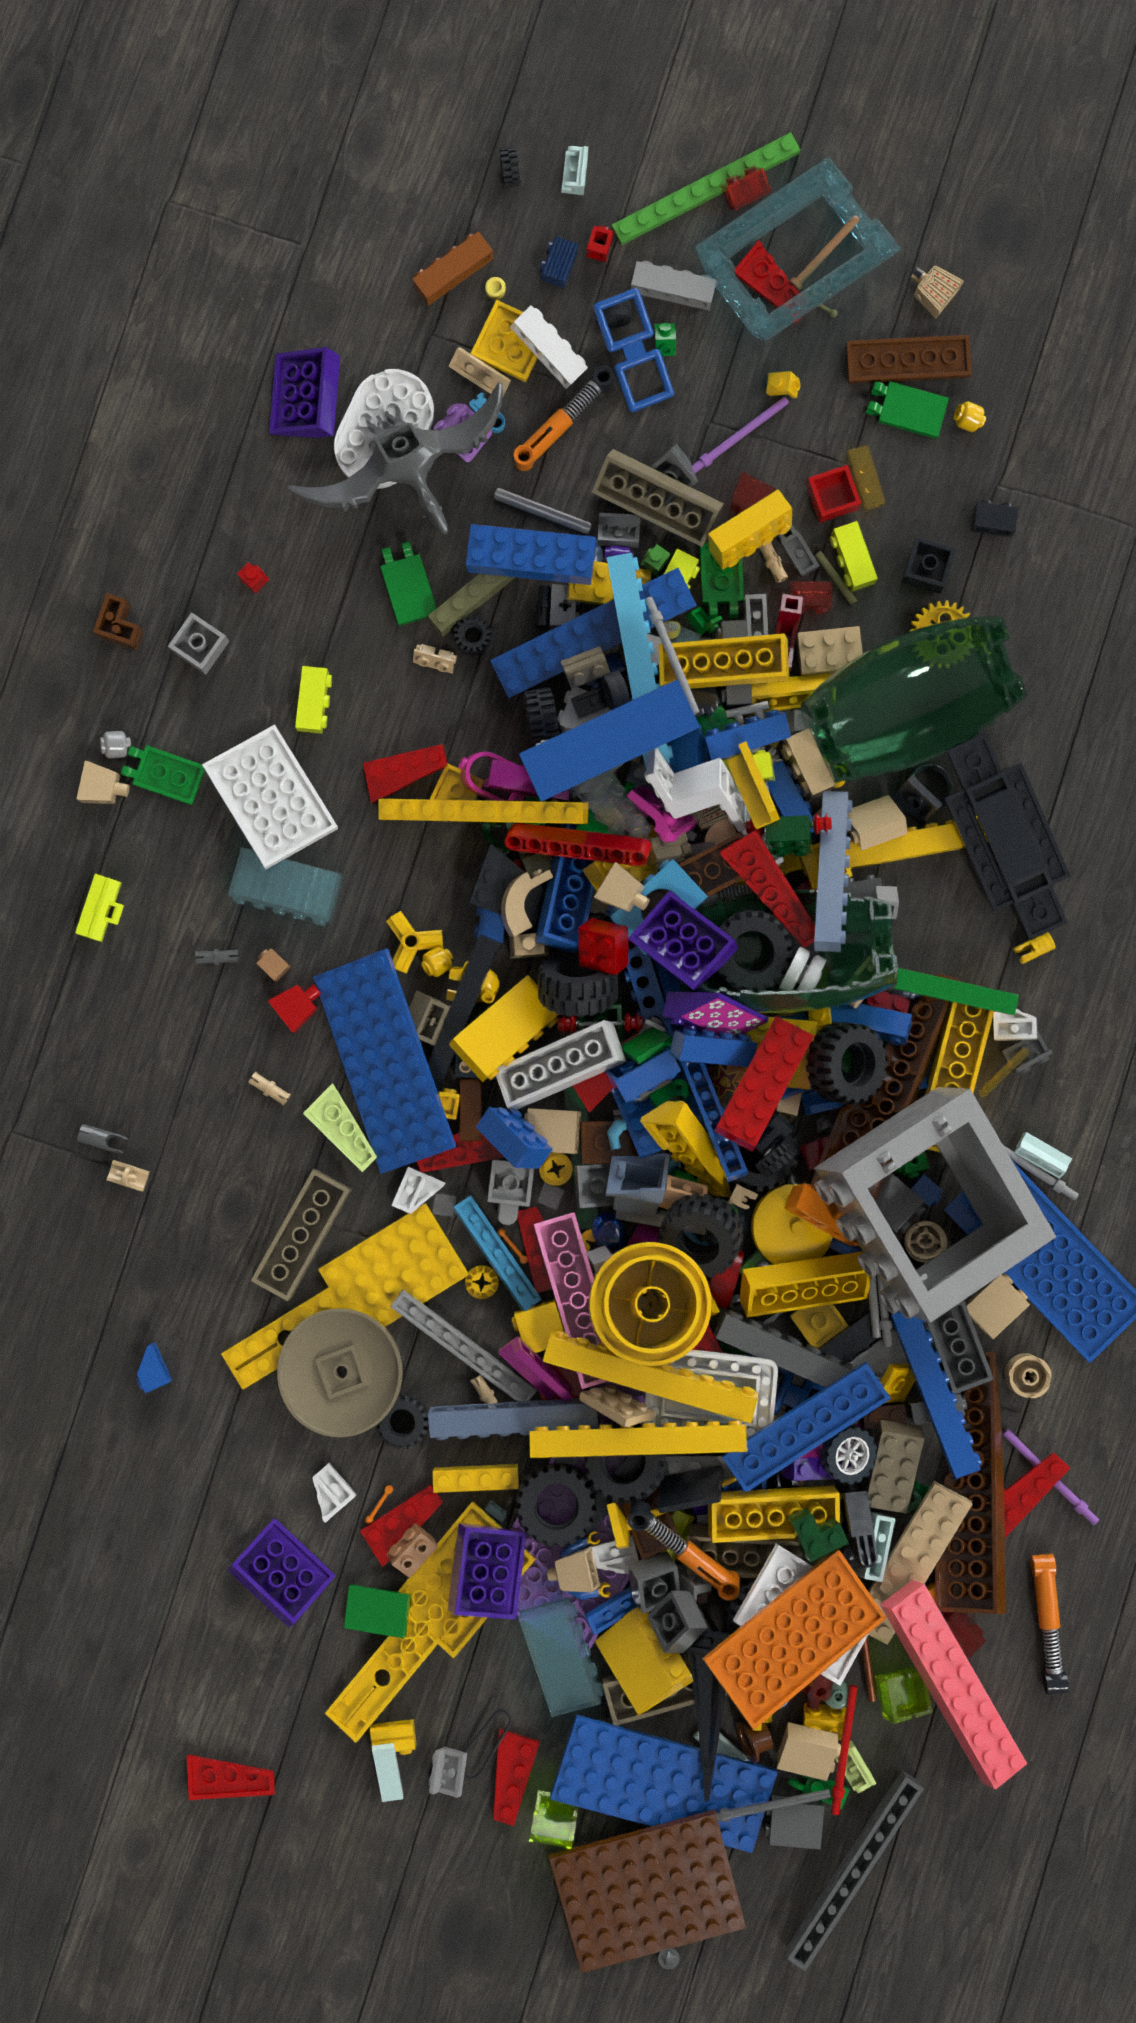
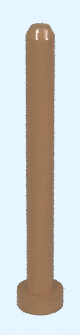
(797, 282)

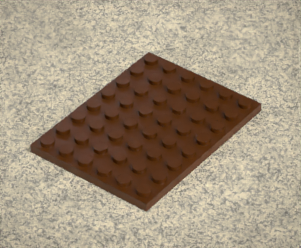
(647, 1891)

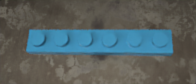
(497, 1253)

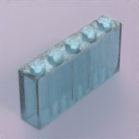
(286, 888)
(561, 1656)

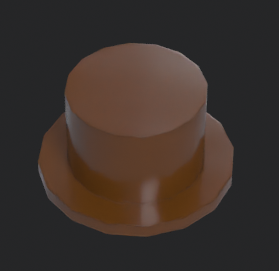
(753, 1741)

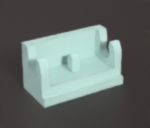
(575, 170)

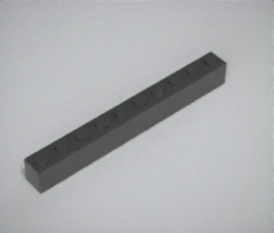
(853, 1870)

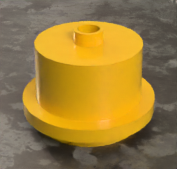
(676, 1296)

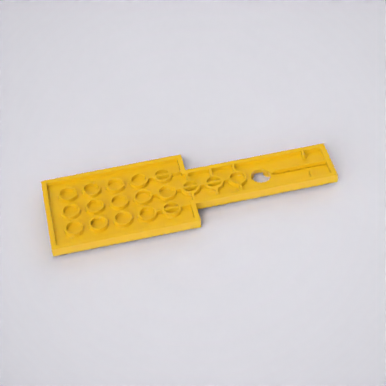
(367, 1278)
(427, 1627)

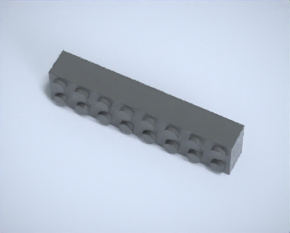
(784, 1352)

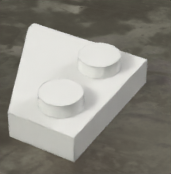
(1016, 1027)
(415, 1190)
(332, 1491)
(610, 1557)

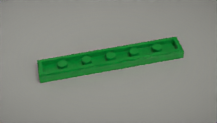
(957, 992)

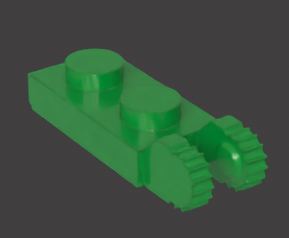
(813, 1784)

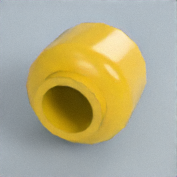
(969, 416)
(437, 961)

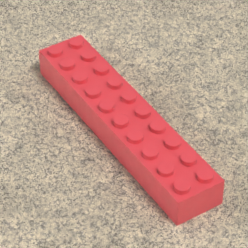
(953, 1684)

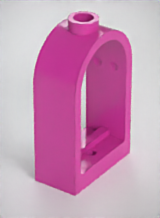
(465, 765)

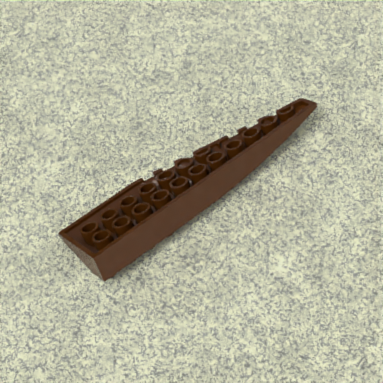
(901, 1069)
(973, 1564)

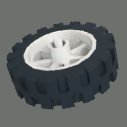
(861, 1461)

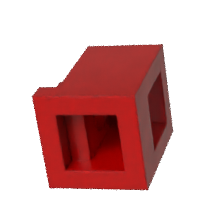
(599, 235)
(253, 577)

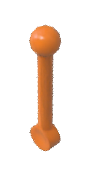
(523, 1259)
(388, 1490)

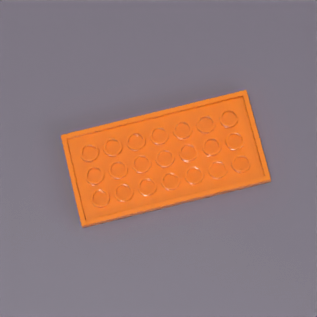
(794, 1638)

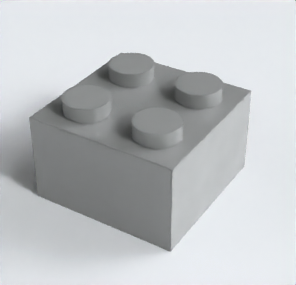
(198, 643)

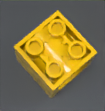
(538, 1324)

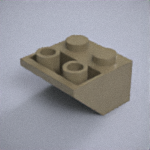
(428, 1016)

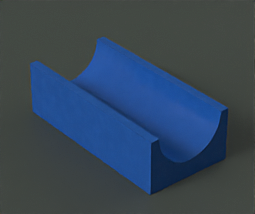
(609, 740)

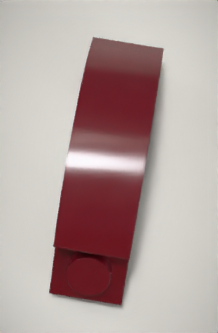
(788, 621)

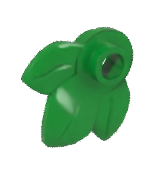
(715, 720)

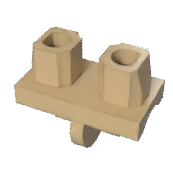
(128, 1175)

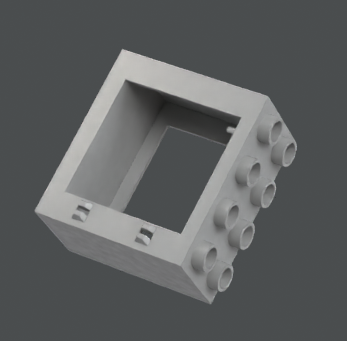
(985, 1172)

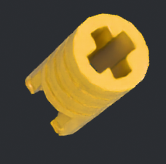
(1038, 947)

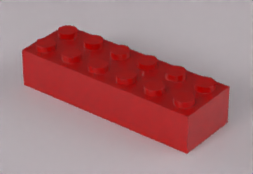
(764, 1083)

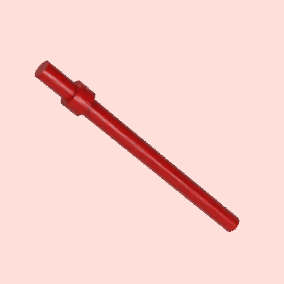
(838, 1789)

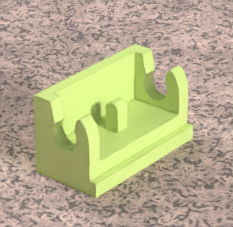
(857, 1771)

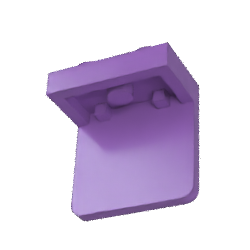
(455, 415)

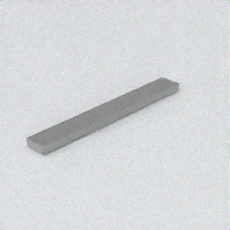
(462, 1347)

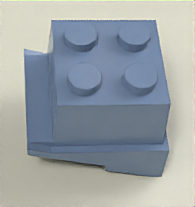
(638, 1183)

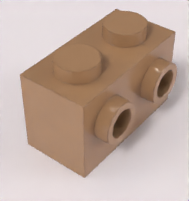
(412, 1550)

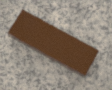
(470, 1109)

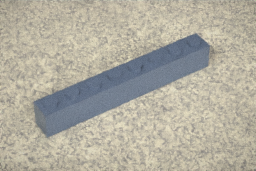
(832, 873)
(509, 1418)

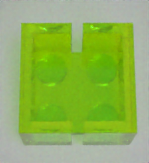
(905, 1692)
(553, 1821)

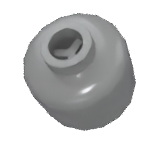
(115, 744)

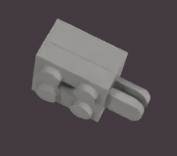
(509, 1188)

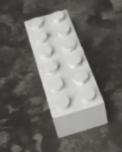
(560, 1065)

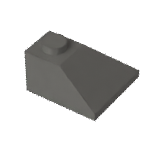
(677, 466)

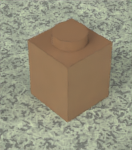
(273, 964)

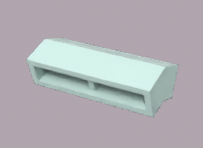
(1042, 1155)

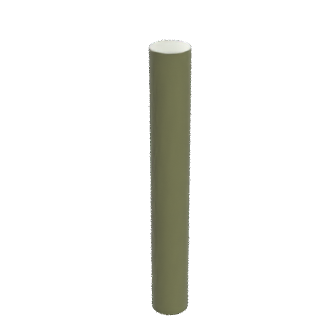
(836, 578)

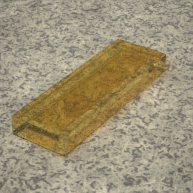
(866, 477)
(1004, 1071)

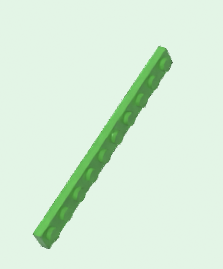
(702, 190)

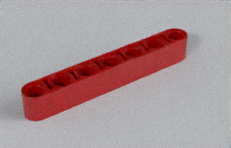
(578, 844)

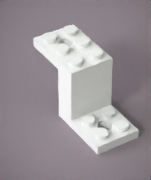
(696, 788)

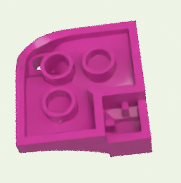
(666, 826)

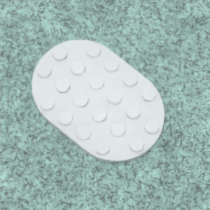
(374, 396)

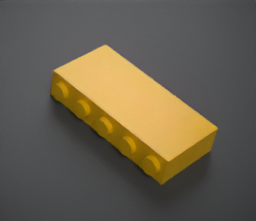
(503, 1030)

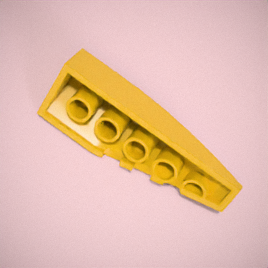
(681, 1133)

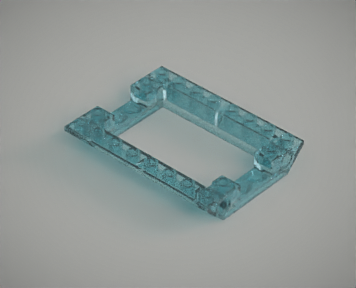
(819, 181)

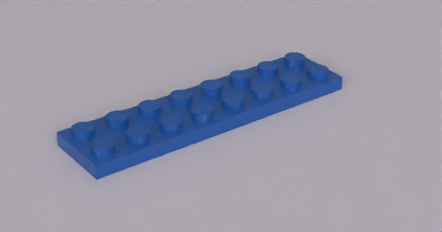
(807, 1426)

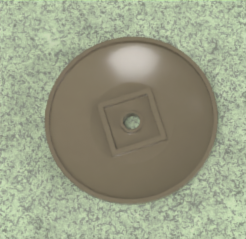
(310, 1376)

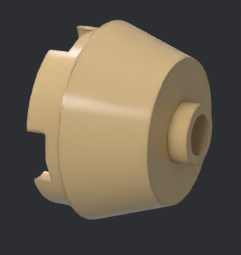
(925, 1241)

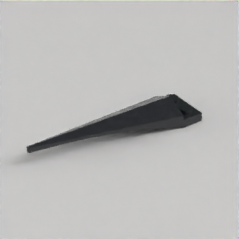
(709, 1702)

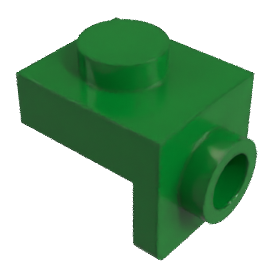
(665, 338)
(701, 621)

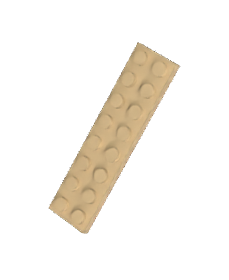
(919, 1547)

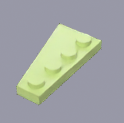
(337, 1123)

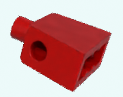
(295, 1006)

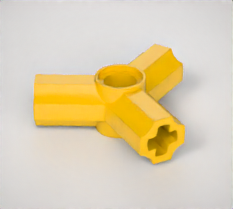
(403, 930)

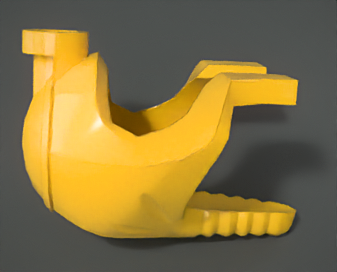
(488, 991)

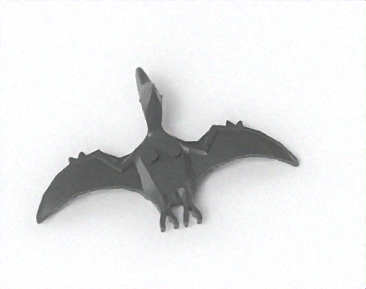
(405, 457)

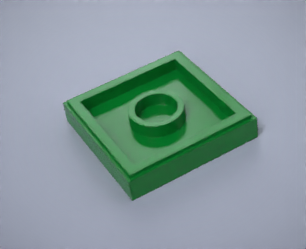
(647, 1045)

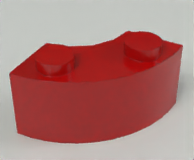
(723, 1284)

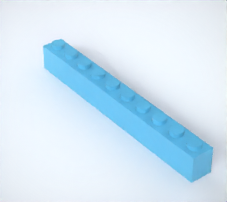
(634, 630)

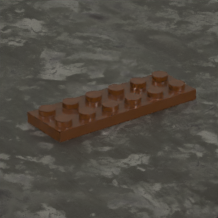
(908, 359)

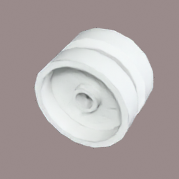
(802, 973)

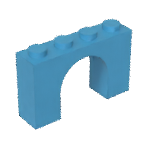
(669, 877)

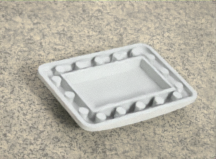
(741, 1370)

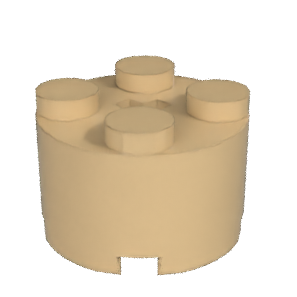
(1039, 1375)

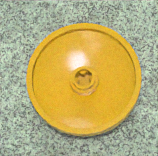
(783, 1235)

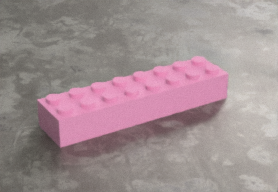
(569, 1278)

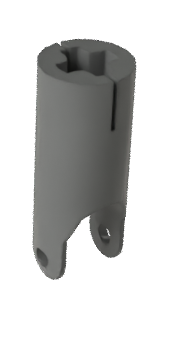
(97, 1137)

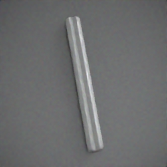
(542, 511)

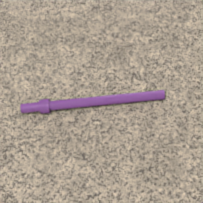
(706, 459)
(1079, 1505)

